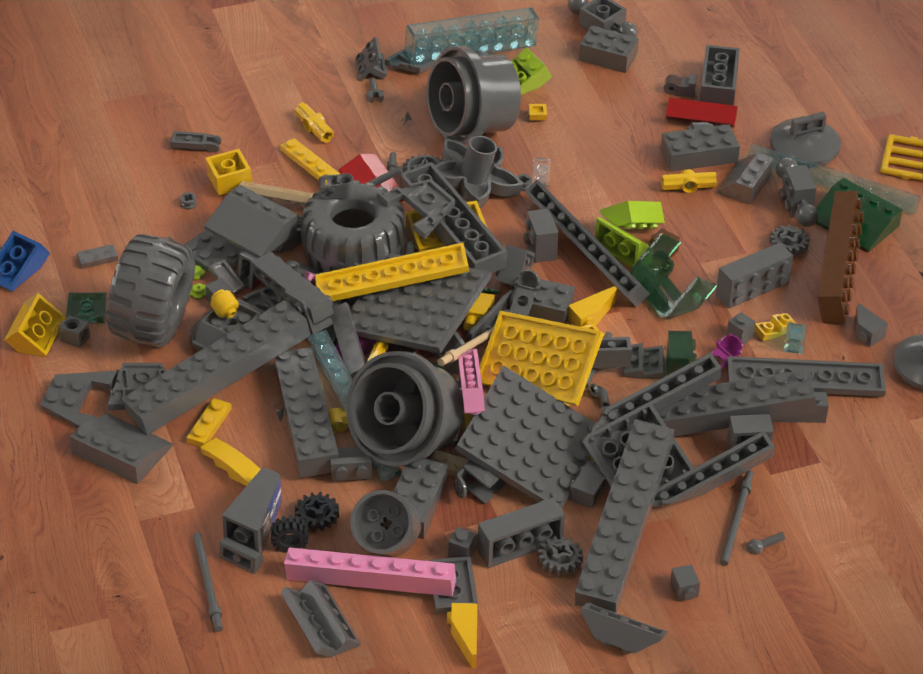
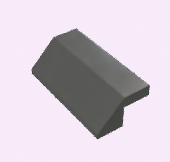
(321, 619)

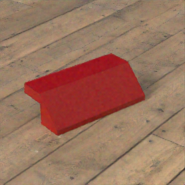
(701, 111)
(366, 168)

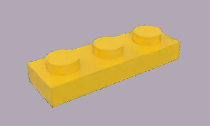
(209, 422)

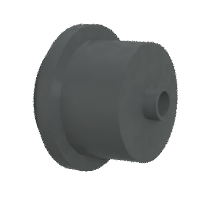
(472, 94)
(403, 408)

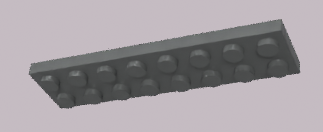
(827, 376)

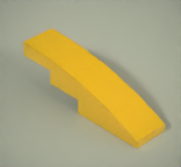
(229, 459)

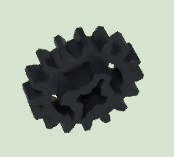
(317, 511)

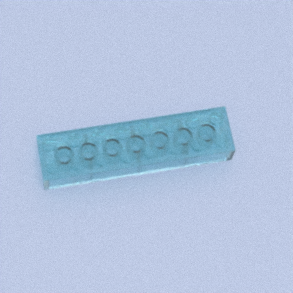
(479, 32)

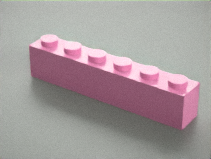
(471, 382)

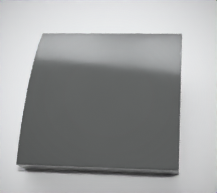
(646, 362)

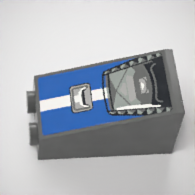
(254, 511)

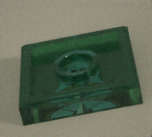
(87, 306)

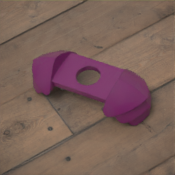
(727, 346)

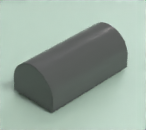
(240, 555)

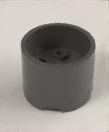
(372, 513)

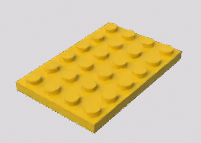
(544, 353)

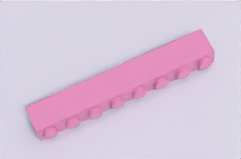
(370, 571)

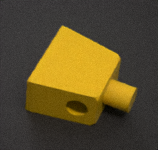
(479, 309)

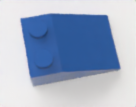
(20, 260)

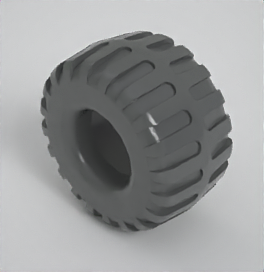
(351, 229)
(150, 290)

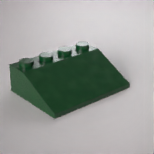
(879, 215)

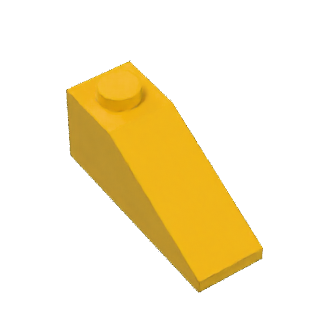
(592, 308)
(464, 629)

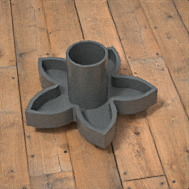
(477, 169)

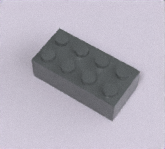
(719, 75)
(700, 147)
(754, 275)
(423, 486)
(519, 532)

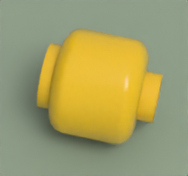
(224, 304)

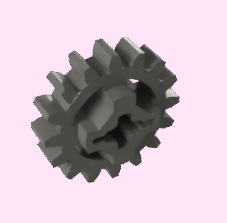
(791, 238)
(560, 556)

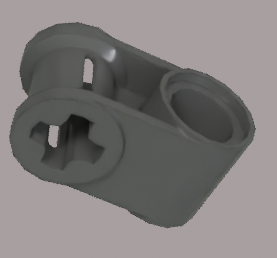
(338, 186)

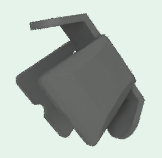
(483, 487)

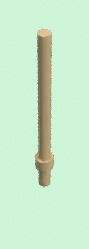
(453, 355)

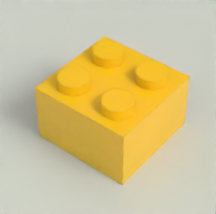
(228, 170)

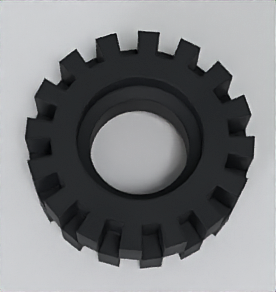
(293, 526)

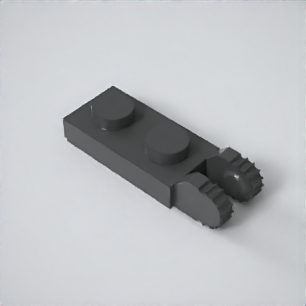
(196, 141)

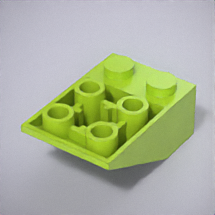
(530, 71)

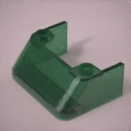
(653, 273)

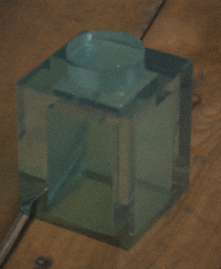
(795, 338)

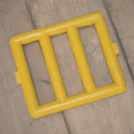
(889, 148)

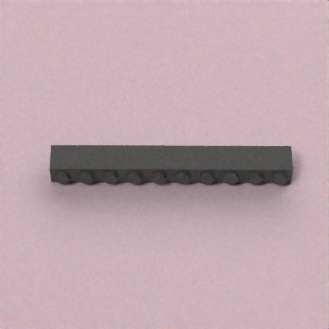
(588, 243)

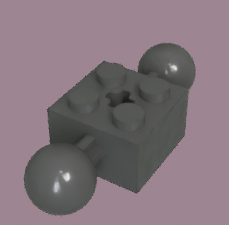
(602, 14)
(797, 191)

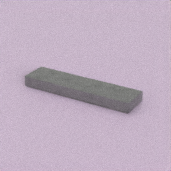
(347, 338)

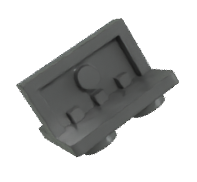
(371, 61)

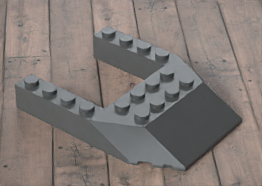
(679, 478)

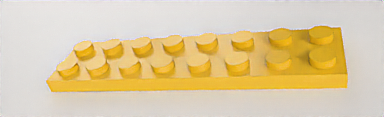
(393, 272)

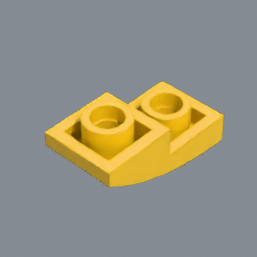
(774, 328)

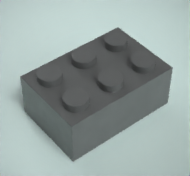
(608, 49)
(550, 301)

